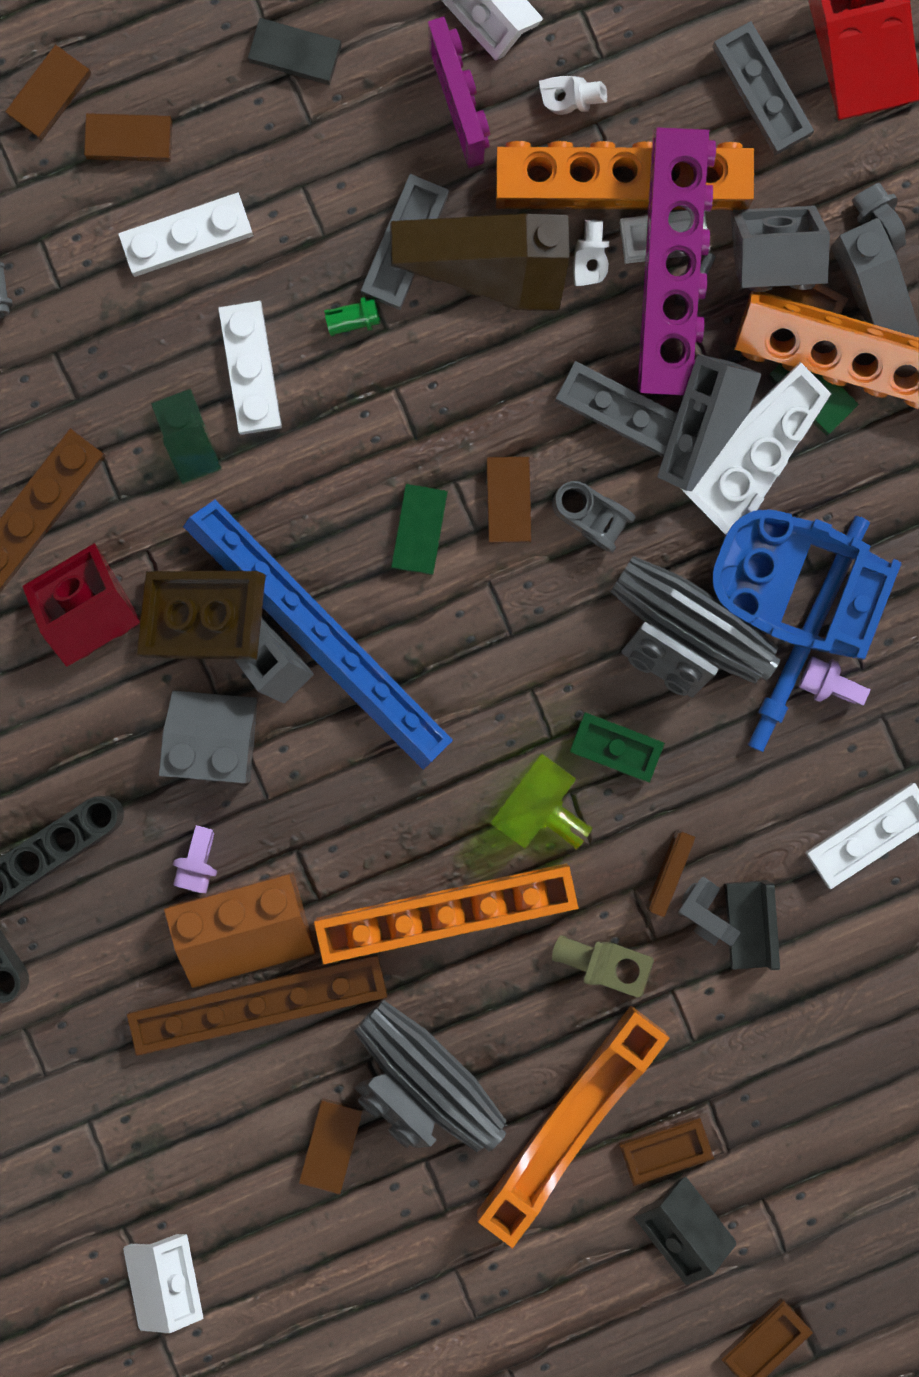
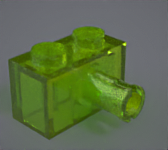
(538, 804)

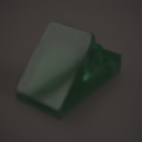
(186, 436)

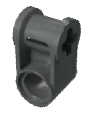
(594, 515)

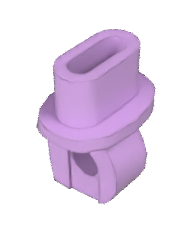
(825, 679)
(193, 871)

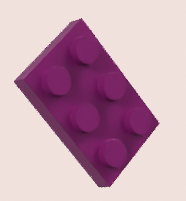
(458, 91)

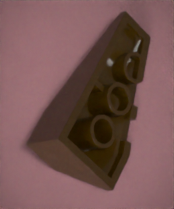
(496, 256)

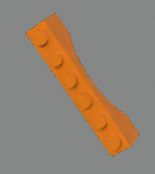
(552, 1148)

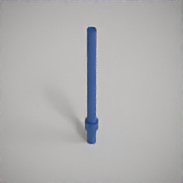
(774, 708)

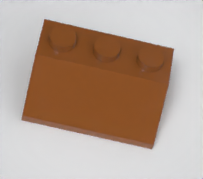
(240, 929)

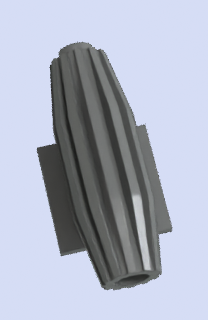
(688, 632)
(423, 1085)

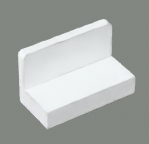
(495, 22)
(163, 1284)

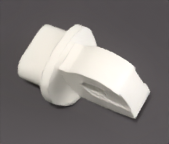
(578, 94)
(590, 248)

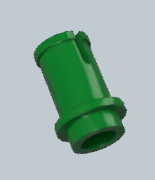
(352, 317)

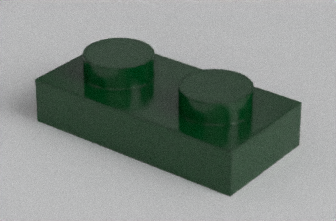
(616, 747)

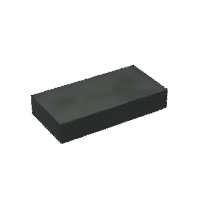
(294, 51)

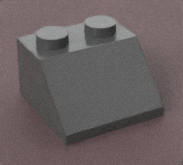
(780, 247)
(209, 737)

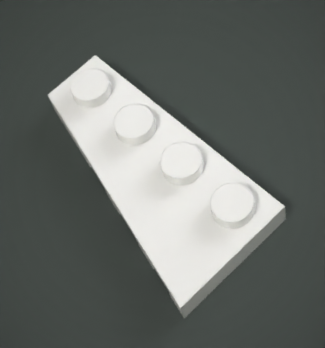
(759, 449)

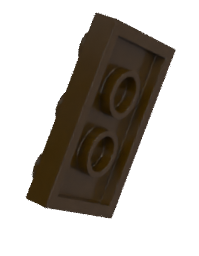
(201, 614)

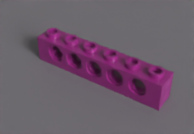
(699, 152)

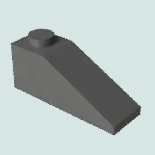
(875, 277)
(708, 417)
(278, 667)

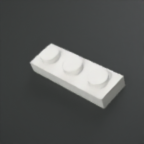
(186, 234)
(250, 367)
(867, 837)

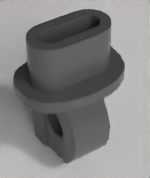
(876, 203)

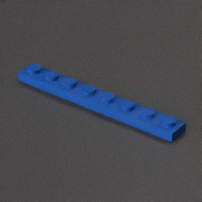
(321, 636)

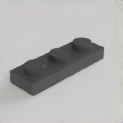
(763, 88)
(418, 201)
(617, 408)

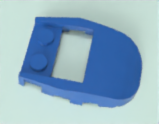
(763, 564)

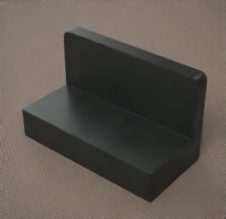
(753, 913)
(687, 1232)

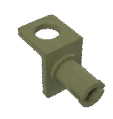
(601, 963)

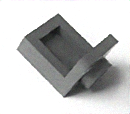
(695, 905)

